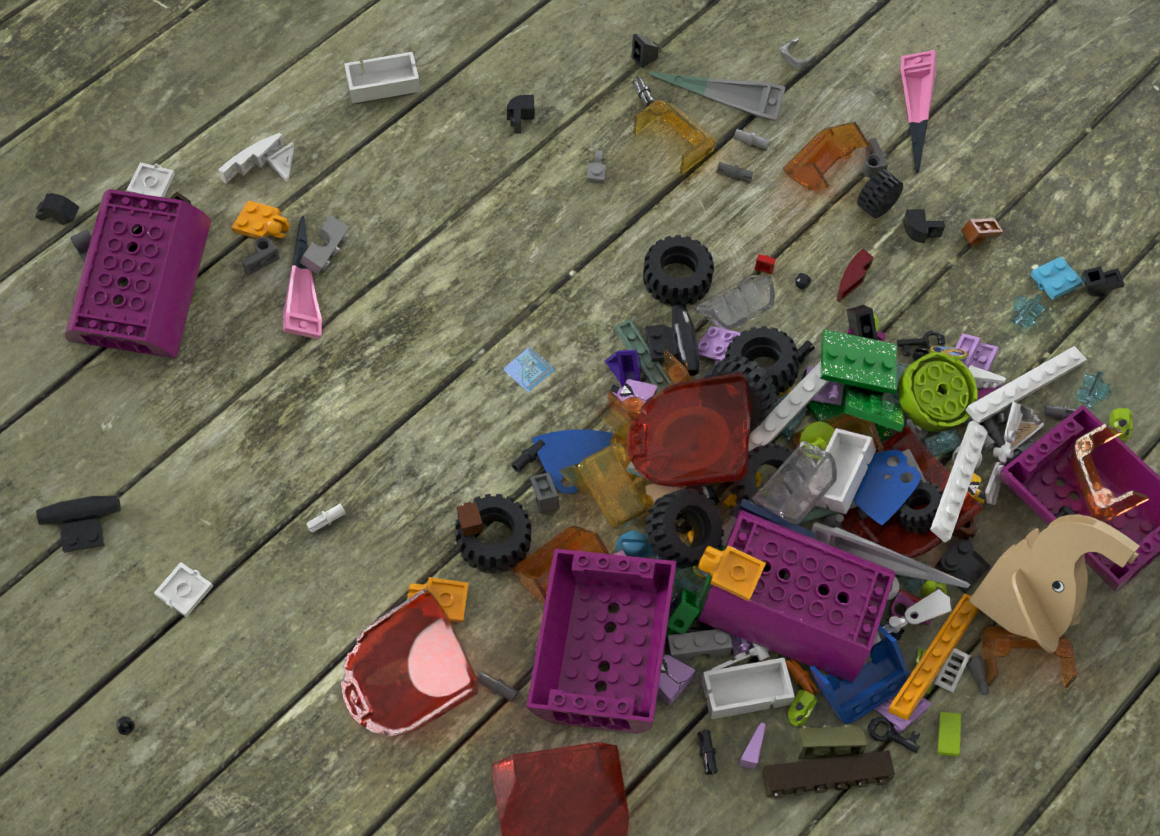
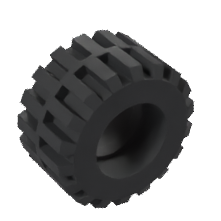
(880, 194)
(922, 519)

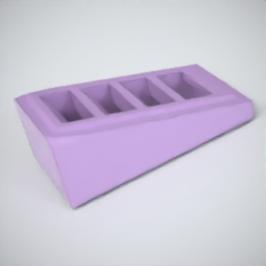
(751, 755)

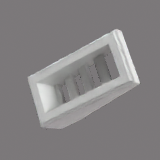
(986, 379)
(960, 655)

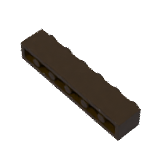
(828, 773)

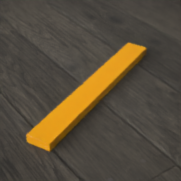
(933, 659)

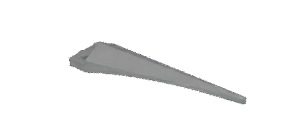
(873, 552)

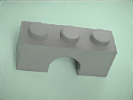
(316, 256)
(711, 642)

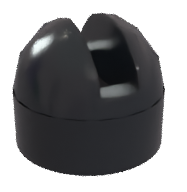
(802, 281)
(919, 352)
(121, 728)

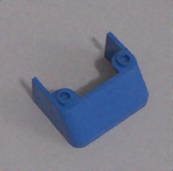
(872, 687)

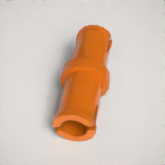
(801, 677)

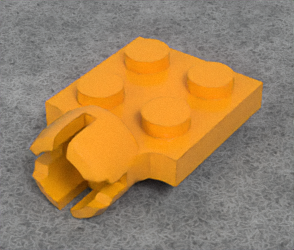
(260, 221)
(732, 570)
(448, 593)

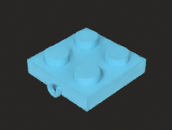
(1056, 278)

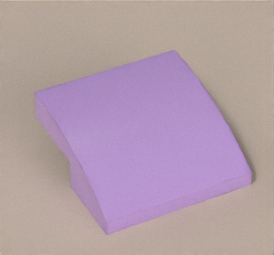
(978, 353)

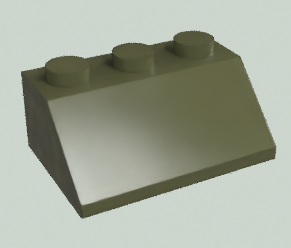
(829, 741)

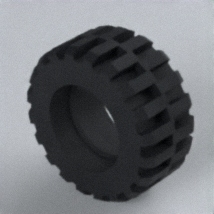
(681, 251)
(773, 344)
(758, 384)
(759, 456)
(663, 533)
(503, 555)

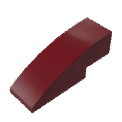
(854, 273)

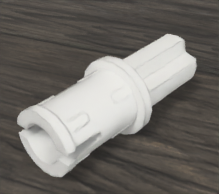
(326, 518)

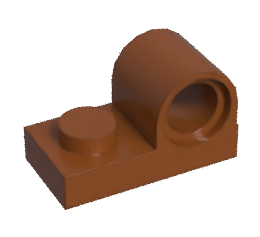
(979, 229)

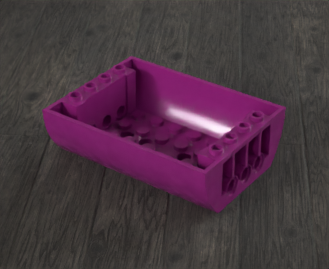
(158, 273)
(1119, 469)
(791, 612)
(576, 643)

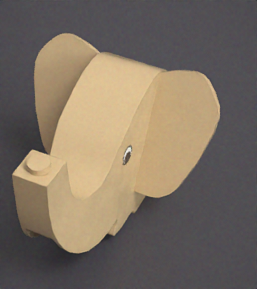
(1043, 579)

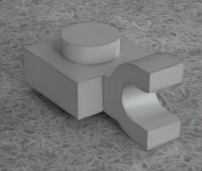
(596, 170)

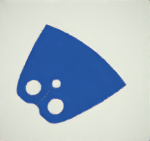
(569, 448)
(883, 497)

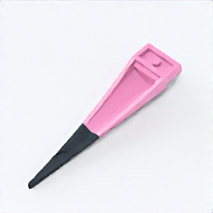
(918, 80)
(301, 305)

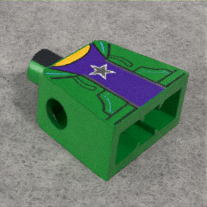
(683, 611)

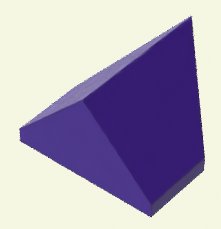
(625, 365)

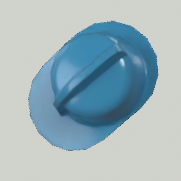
(634, 544)

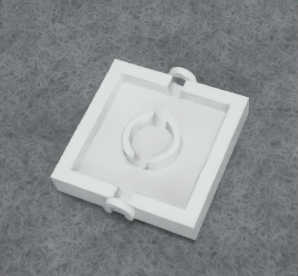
(151, 180)
(183, 589)

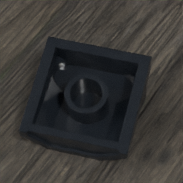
(962, 563)

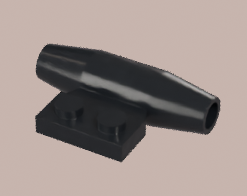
(678, 340)
(79, 520)

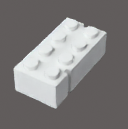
(382, 77)
(851, 457)
(747, 688)

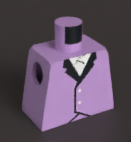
(635, 389)
(673, 678)

